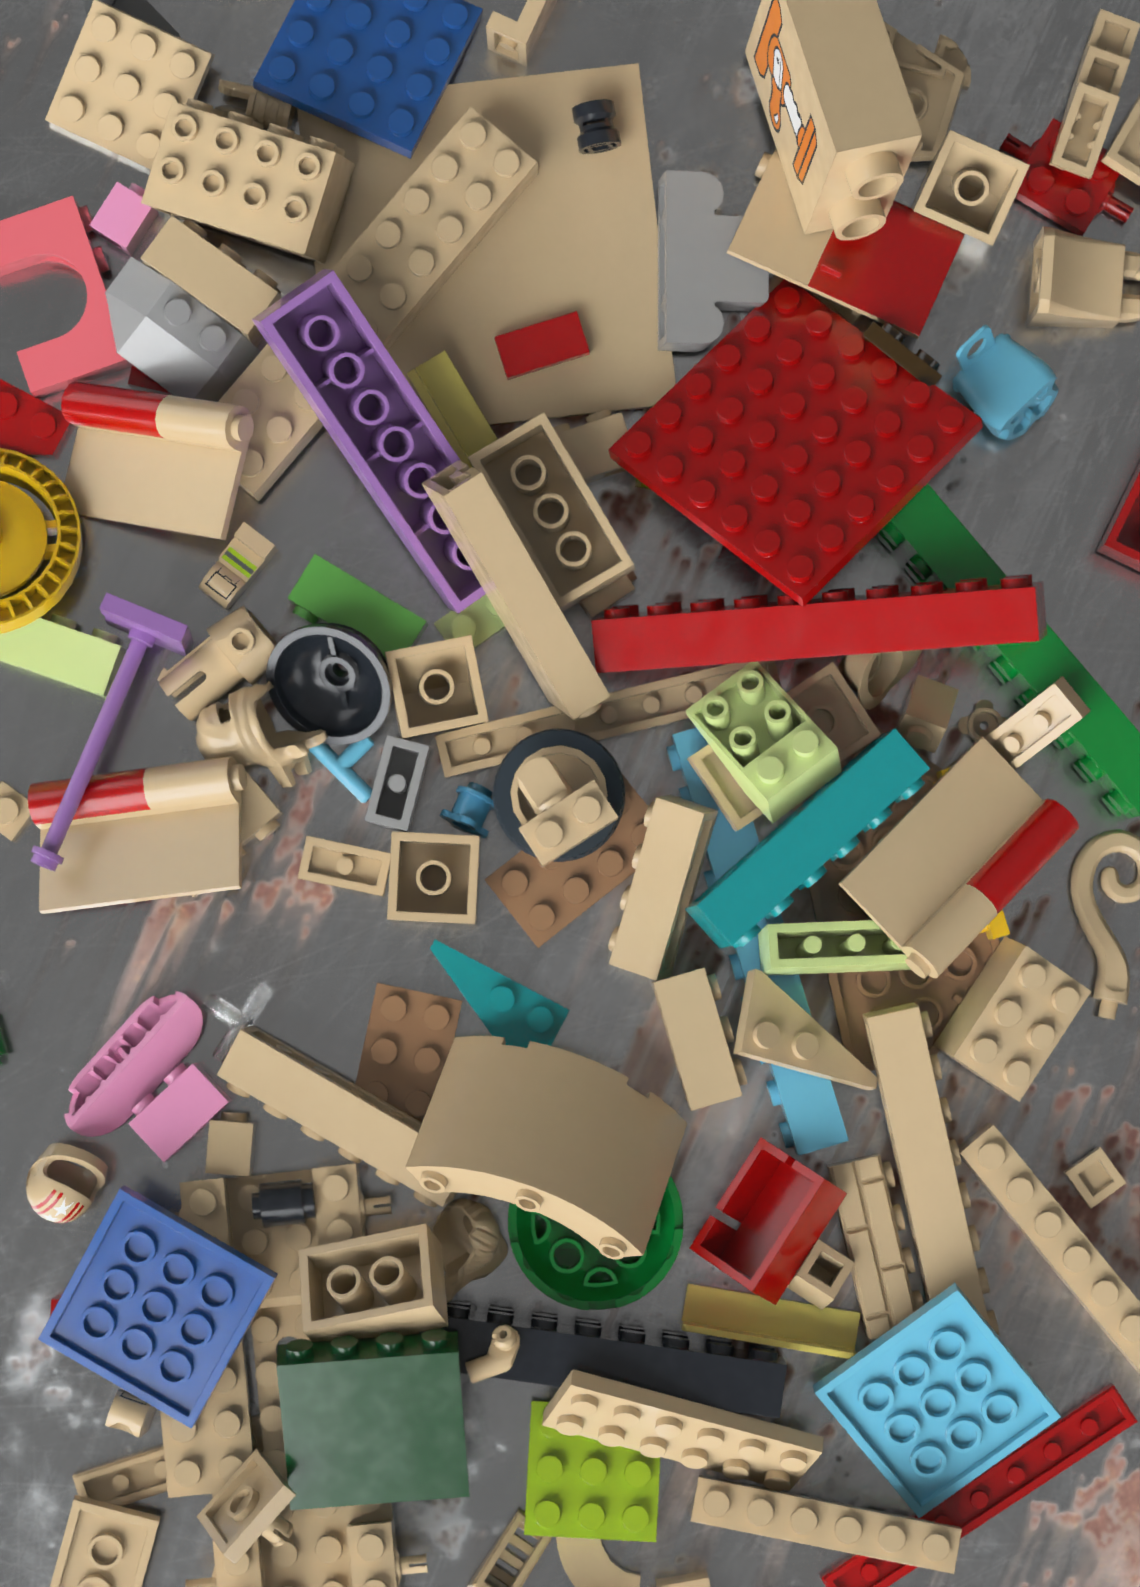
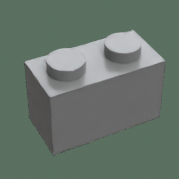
(398, 784)

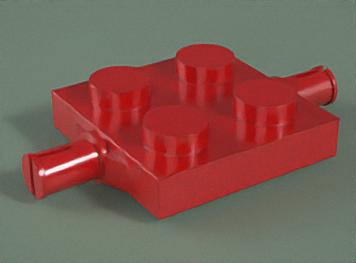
(1061, 194)

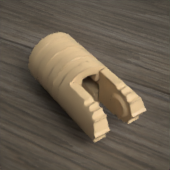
(260, 106)

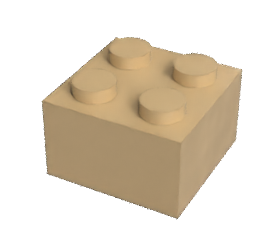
(434, 878)

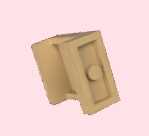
(519, 38)

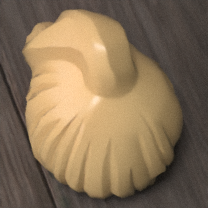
(469, 1243)

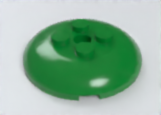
(578, 1274)

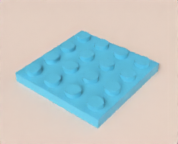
(936, 1400)

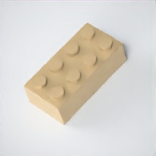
(553, 512)

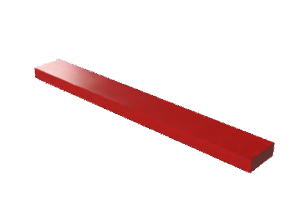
(1006, 1482)

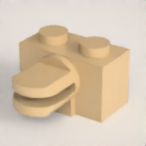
(562, 815)

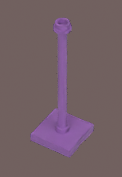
(144, 630)

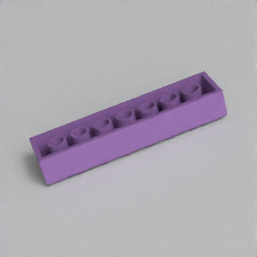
(372, 420)

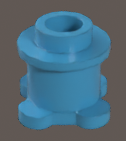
(470, 809)

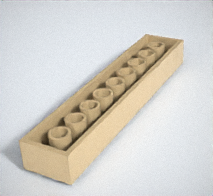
(391, 275)

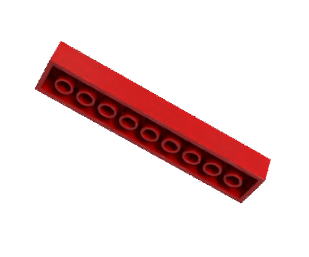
(822, 628)

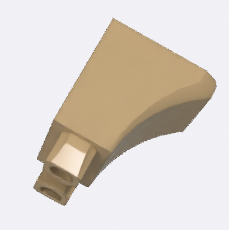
(1080, 282)

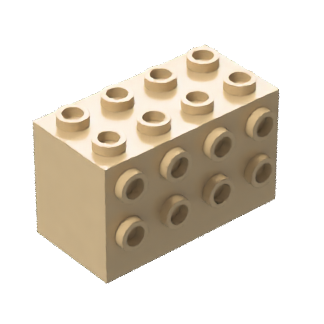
(249, 179)

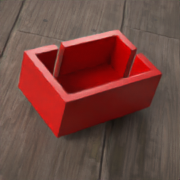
(780, 1216)

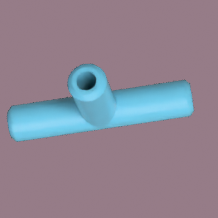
(341, 766)

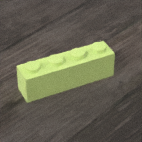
(64, 653)
(827, 948)

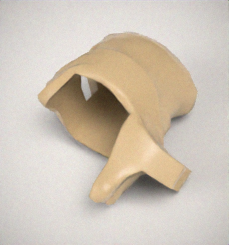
(248, 734)

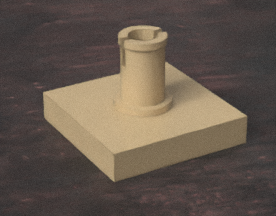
(248, 1508)

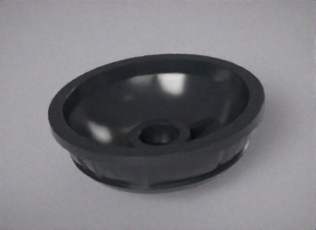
(318, 694)

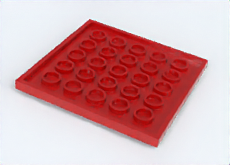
(794, 441)

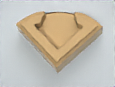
(951, 53)

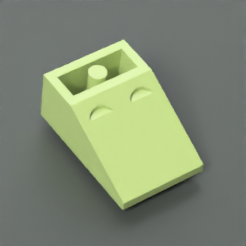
(765, 740)

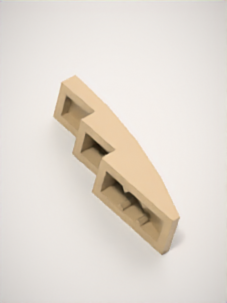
(1094, 94)

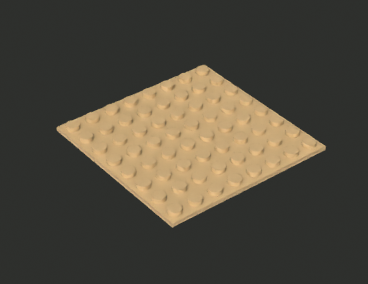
(566, 245)

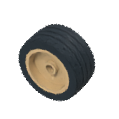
(579, 761)

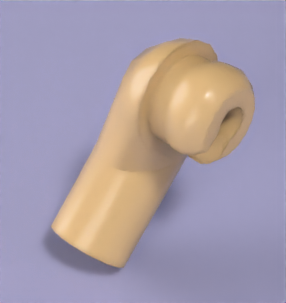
(499, 1357)

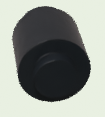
(284, 1203)

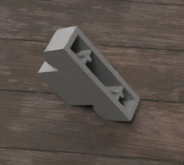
(694, 264)

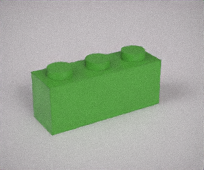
(339, 598)

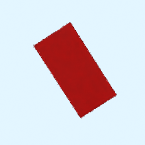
(542, 345)

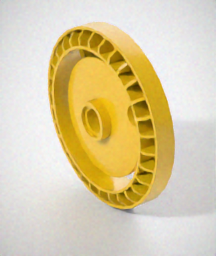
(25, 540)

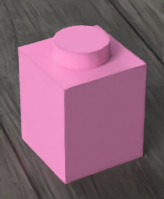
(124, 218)

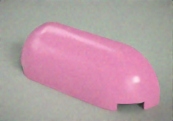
(133, 1063)

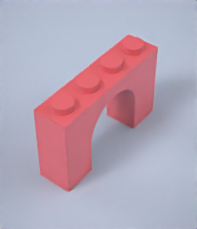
(61, 236)

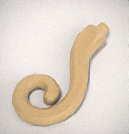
(1113, 972)

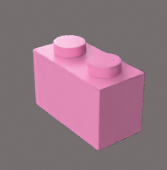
(179, 1110)

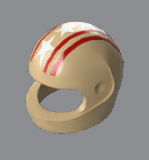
(61, 1189)

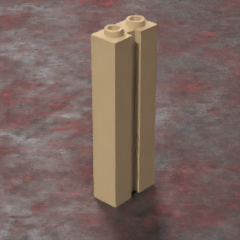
(516, 589)

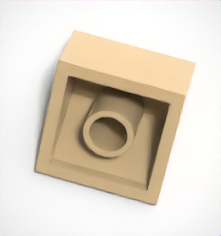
(970, 187)
(436, 687)

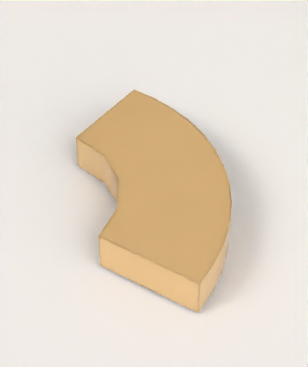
(590, 1565)

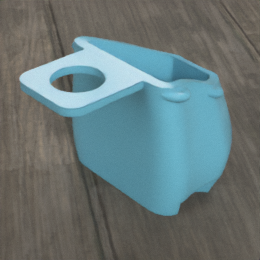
(1004, 383)

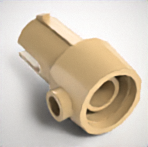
(233, 651)

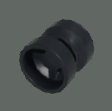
(596, 126)

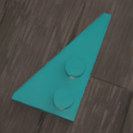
(500, 1002)

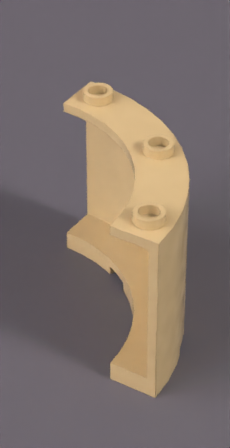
(550, 1138)

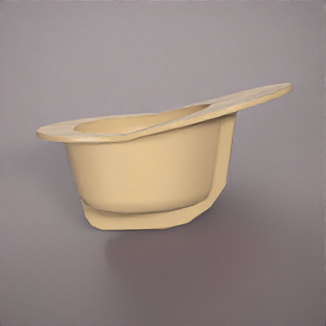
(876, 673)

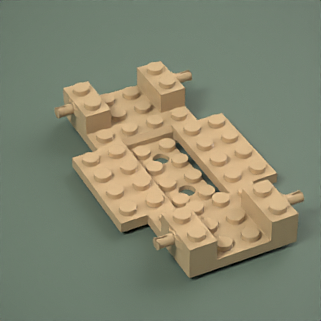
(327, 1544)

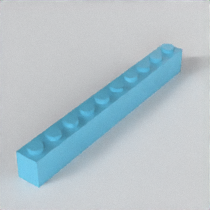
(806, 1100)

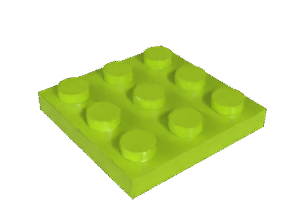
(588, 1487)

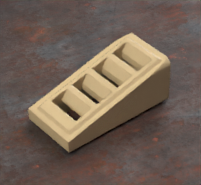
(498, 1551)

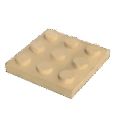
(125, 82)

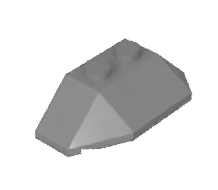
(174, 335)

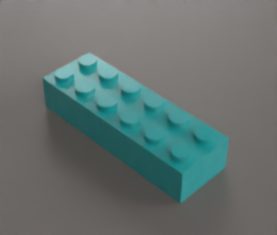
(808, 838)

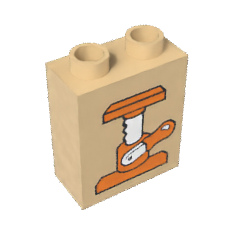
(834, 110)

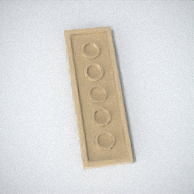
(681, 1431)

